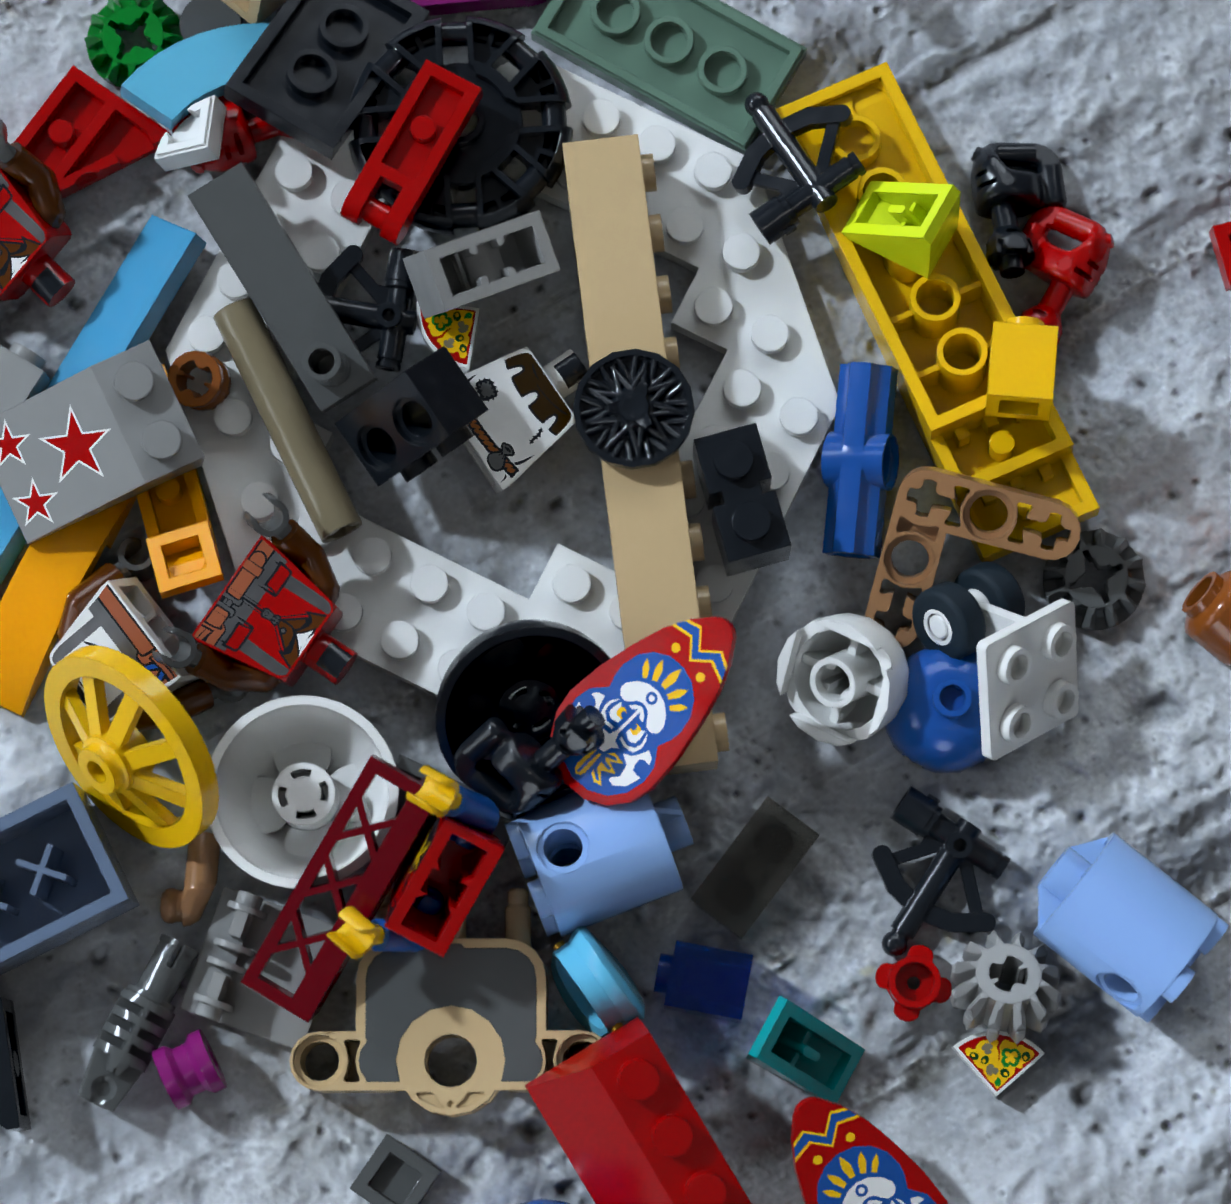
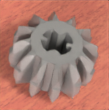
(1011, 964)

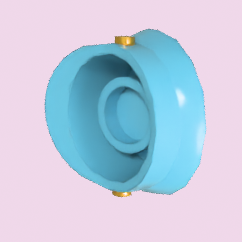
(594, 983)

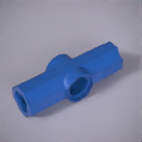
(860, 460)

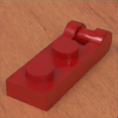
(412, 150)

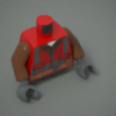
(30, 226)
(269, 616)

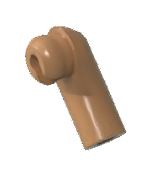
(199, 883)

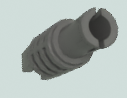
(135, 1027)

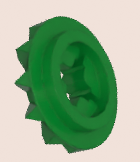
(107, 47)

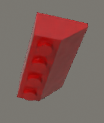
(632, 1125)

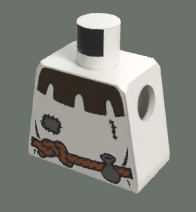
(523, 413)

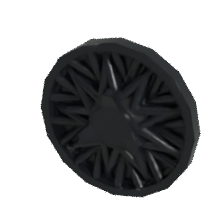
(633, 409)

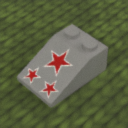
(93, 442)

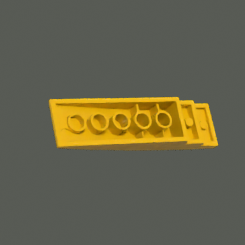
(939, 325)

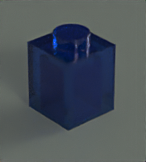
(704, 981)

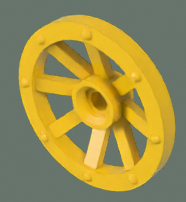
(114, 757)

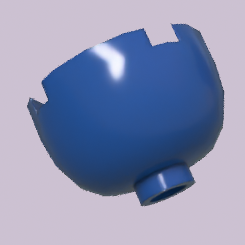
(940, 714)

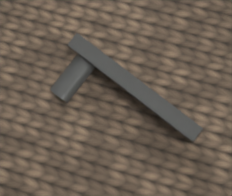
(282, 287)

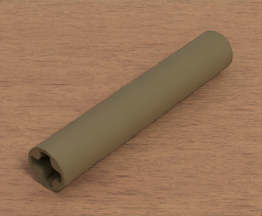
(287, 420)

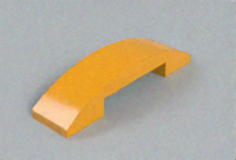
(180, 534)
(37, 598)

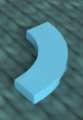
(189, 71)

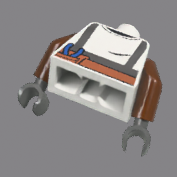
(120, 614)

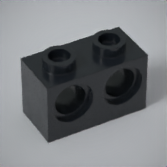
(411, 417)

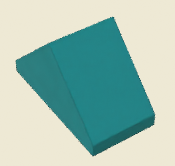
(805, 1051)

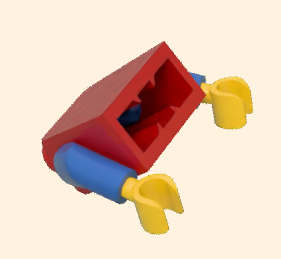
(438, 878)

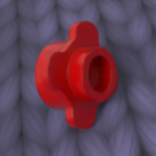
(910, 1001)

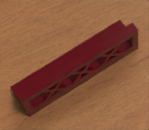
(367, 897)

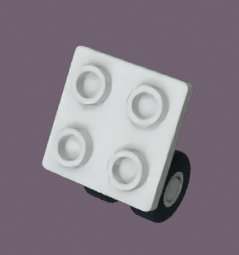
(1021, 661)

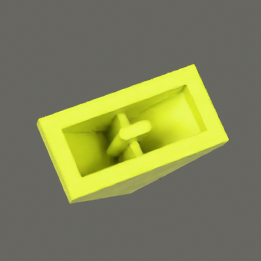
(906, 222)

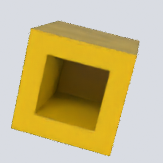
(1021, 369)

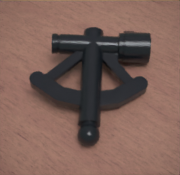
(813, 184)
(389, 318)
(956, 848)

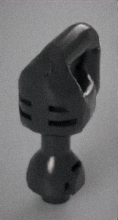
(1009, 194)
(525, 761)

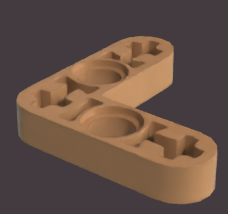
(932, 527)

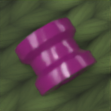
(189, 1069)

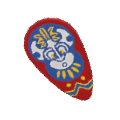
(651, 706)
(851, 1161)

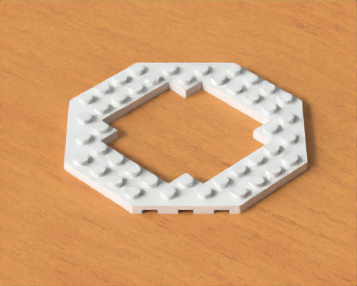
(418, 609)

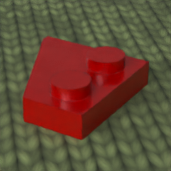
(88, 133)

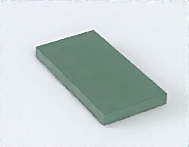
(678, 57)

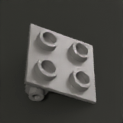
(228, 950)

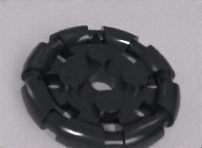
(500, 131)

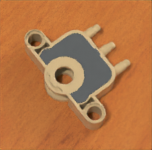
(411, 1001)

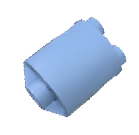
(617, 852)
(1124, 923)

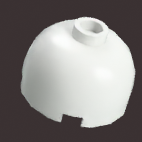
(843, 677)

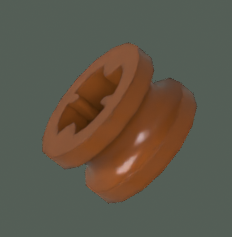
(218, 389)

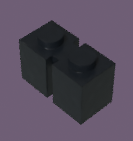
(750, 521)

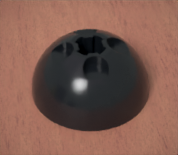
(498, 663)

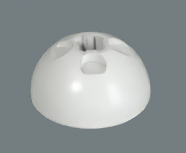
(273, 770)

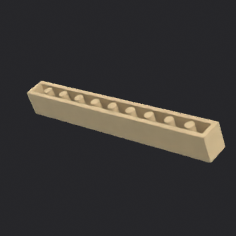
(623, 312)

